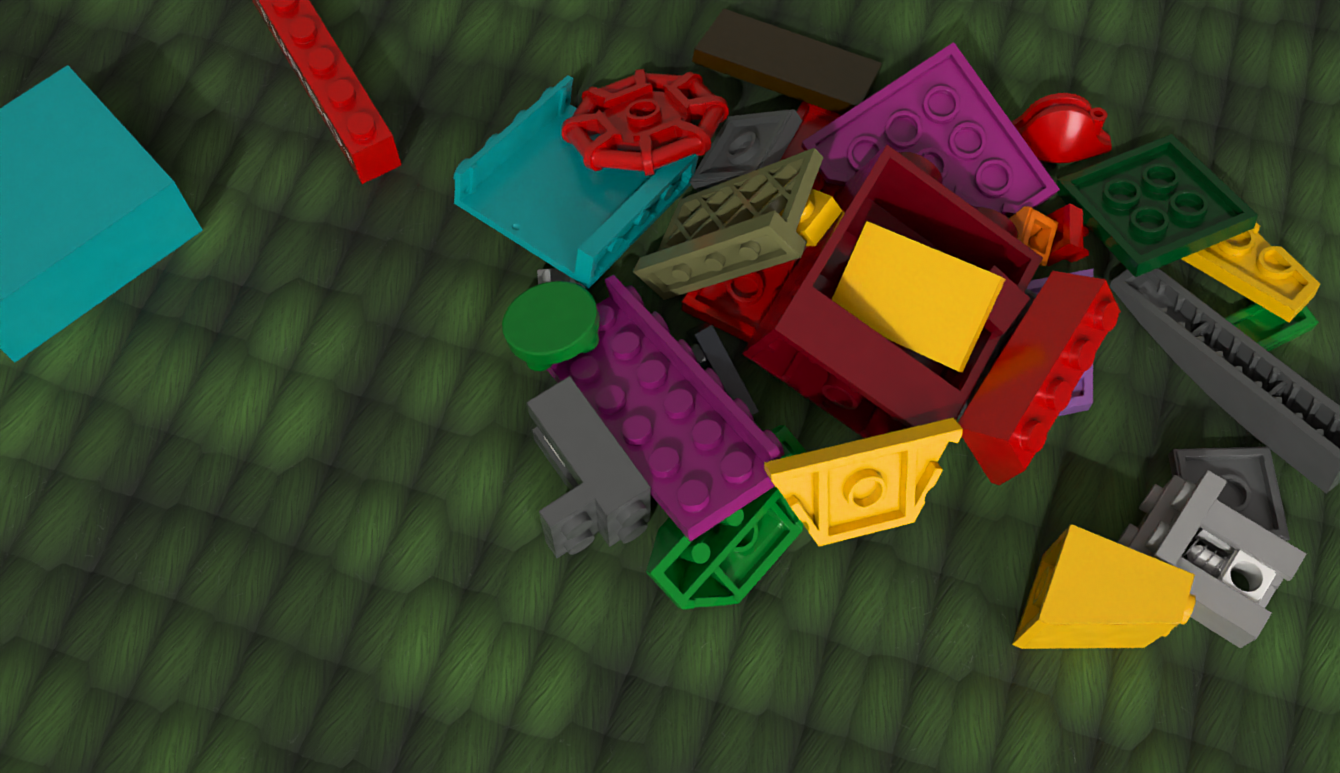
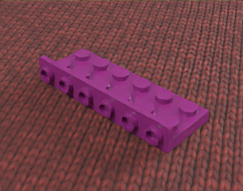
(671, 415)

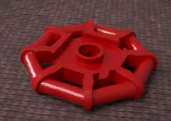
(643, 119)

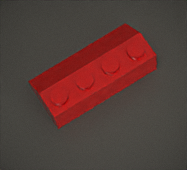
(1037, 373)

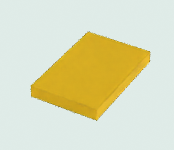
(917, 295)

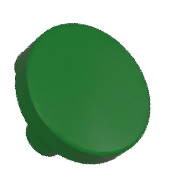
(551, 324)

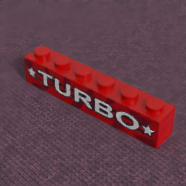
(332, 86)

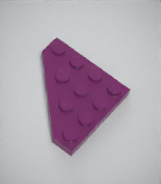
(952, 122)

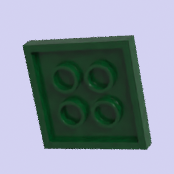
(1156, 204)

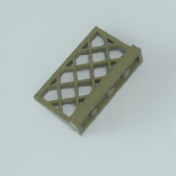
(720, 235)

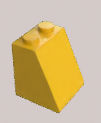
(1102, 596)

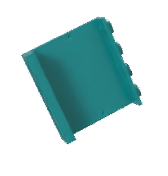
(552, 204)

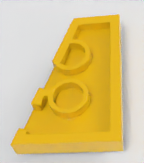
(1258, 272)

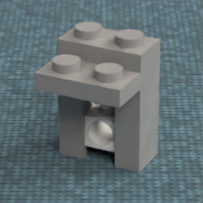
(1225, 545)

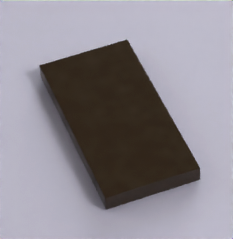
(786, 62)

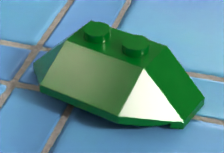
(730, 556)

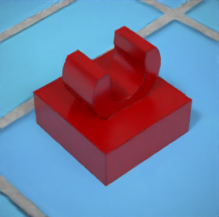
(1069, 235)

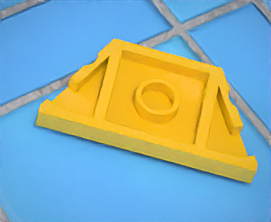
(864, 482)

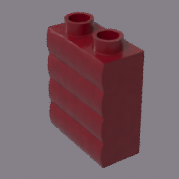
(840, 359)

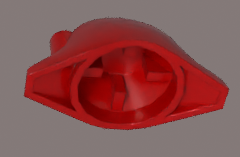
(1064, 128)

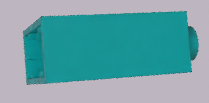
(76, 210)

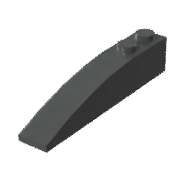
(1239, 375)

